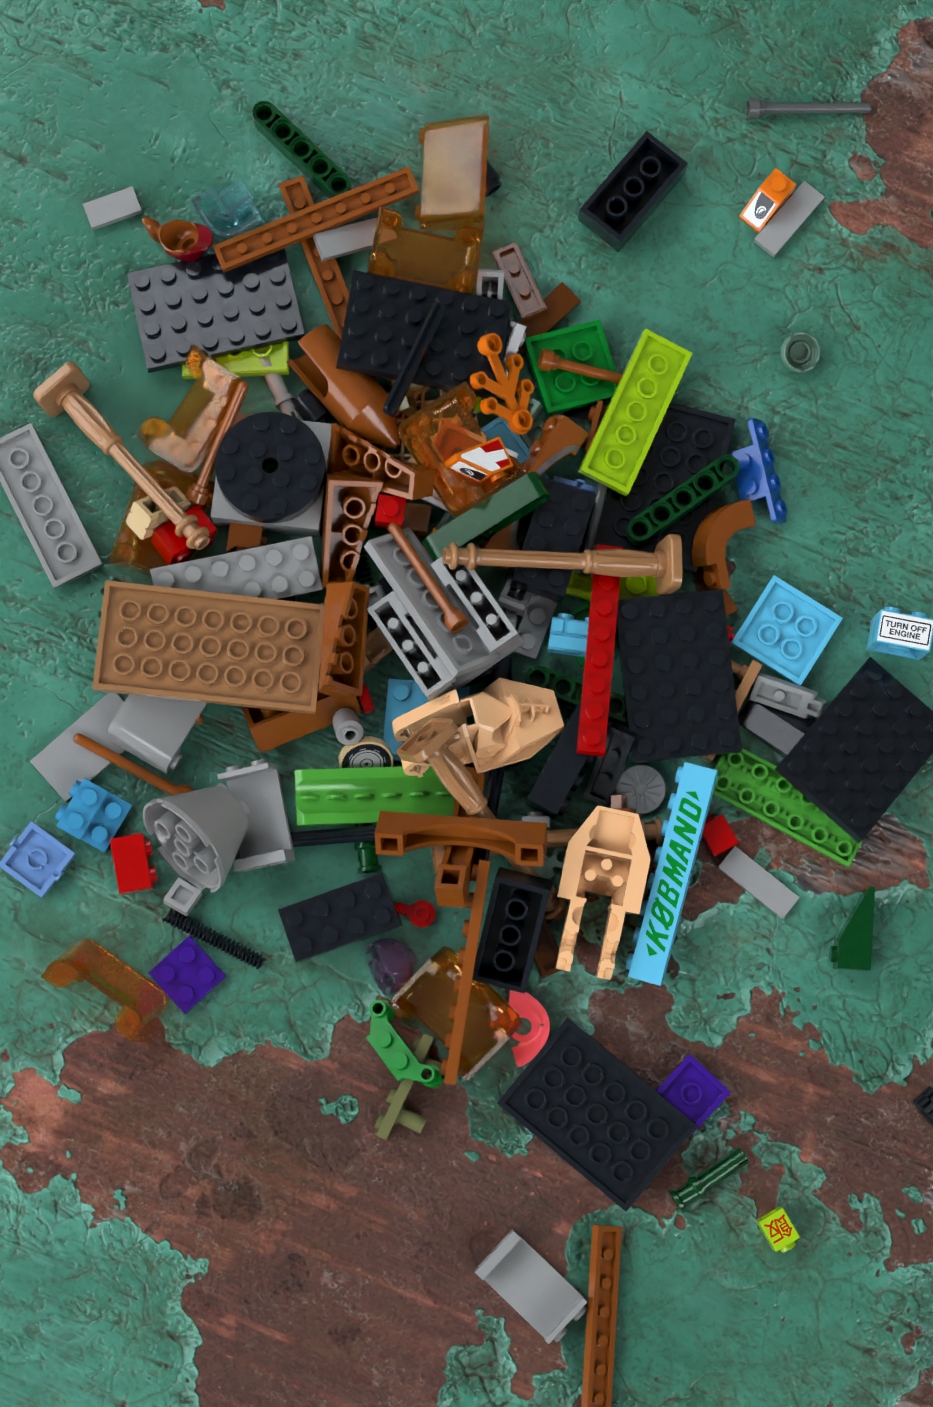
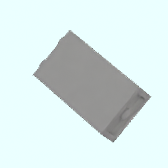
(268, 834)
(532, 1287)

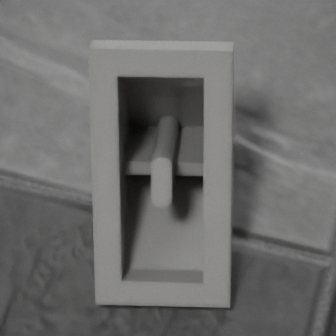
(490, 283)
(513, 598)

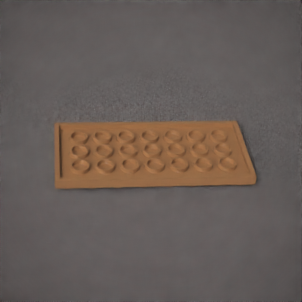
(209, 647)

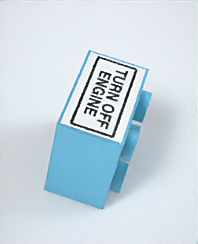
(900, 633)

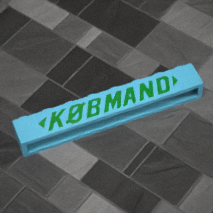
(672, 874)

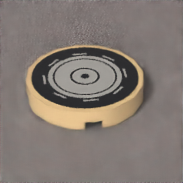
(366, 753)

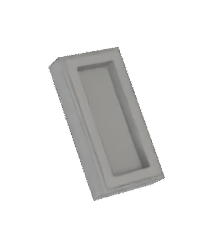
(112, 208)

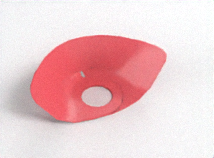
(534, 1041)

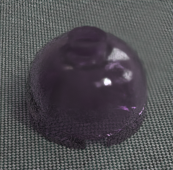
(390, 964)

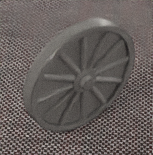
(642, 787)

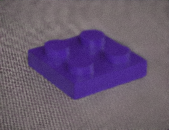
(187, 974)
(693, 1090)

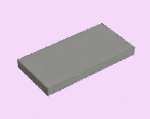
(66, 761)

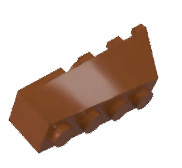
(358, 457)
(346, 517)
(344, 639)
(278, 727)

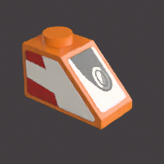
(767, 200)
(482, 461)

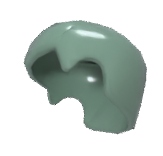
(800, 352)

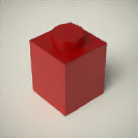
(390, 510)
(717, 835)

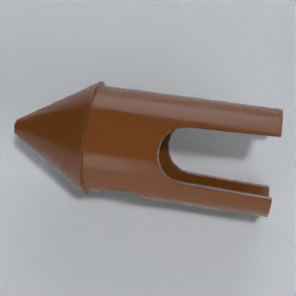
(349, 396)

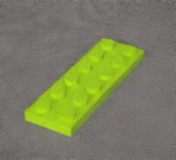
(635, 412)

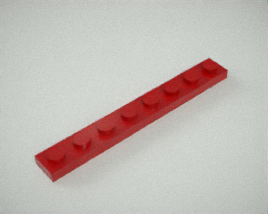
(598, 663)

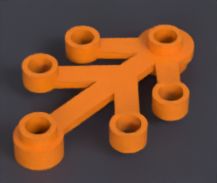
(516, 414)

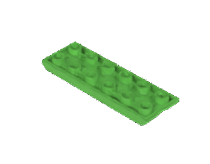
(361, 793)
(767, 796)

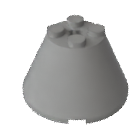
(198, 833)

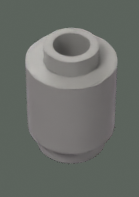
(347, 726)

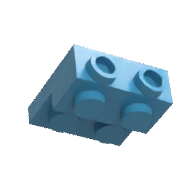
(92, 814)

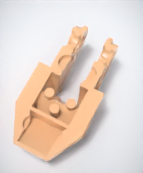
(510, 724)
(605, 859)

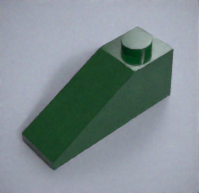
(854, 942)

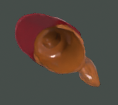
(180, 238)

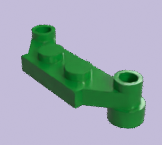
(395, 1050)

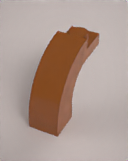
(712, 538)

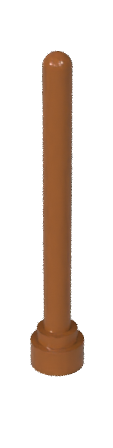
(551, 361)
(198, 491)
(454, 619)
(130, 766)

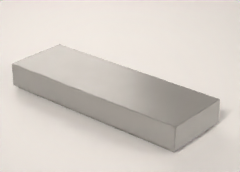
(788, 219)
(345, 239)
(758, 882)

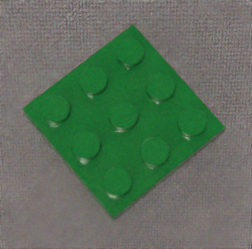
(564, 389)

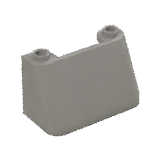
(154, 728)

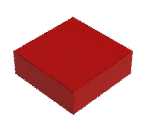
(366, 701)

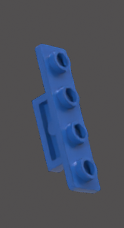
(757, 474)

